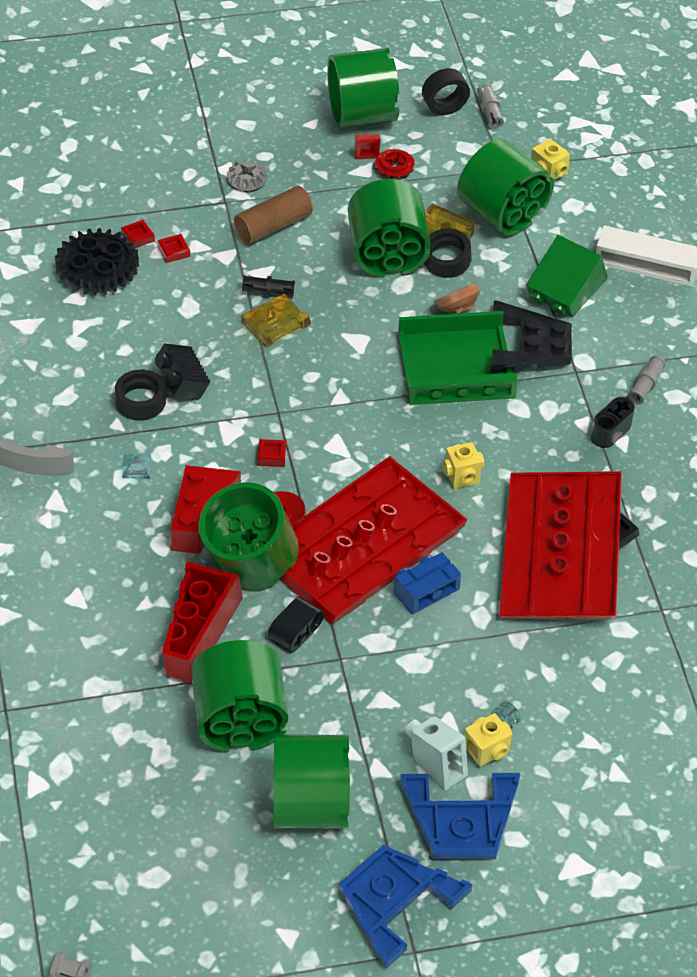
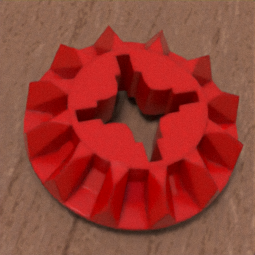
(389, 158)

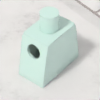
(439, 751)

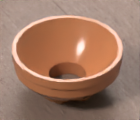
(459, 300)

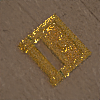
(274, 320)

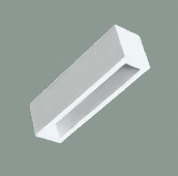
(648, 255)

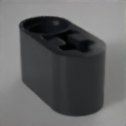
(612, 422)
(296, 623)

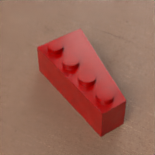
(200, 616)

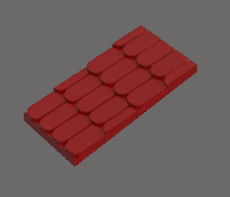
(366, 537)
(562, 546)

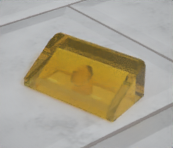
(441, 218)

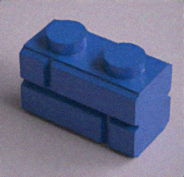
(426, 582)

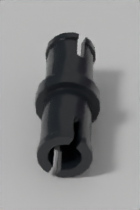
(268, 286)

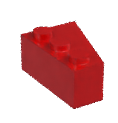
(196, 489)

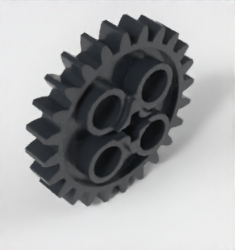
(97, 261)

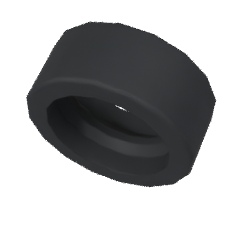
(439, 80)
(452, 267)
(142, 409)

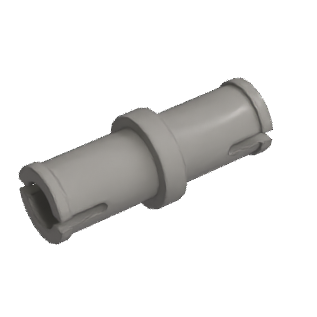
(490, 106)
(647, 379)

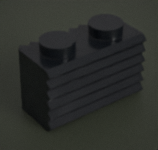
(182, 371)

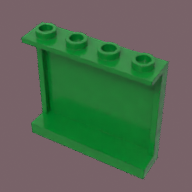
(451, 358)

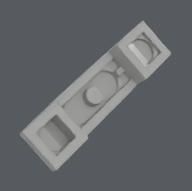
(28, 460)

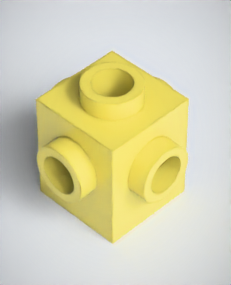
(551, 158)
(463, 465)
(488, 739)

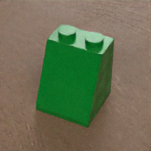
(566, 277)

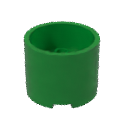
(363, 88)
(505, 186)
(388, 227)
(249, 534)
(239, 695)
(311, 781)

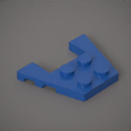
(462, 827)
(388, 885)

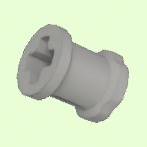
(68, 967)

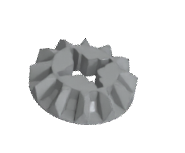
(244, 181)

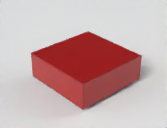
(367, 146)
(138, 233)
(174, 248)
(272, 453)

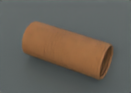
(275, 214)

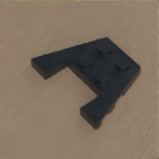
(541, 340)

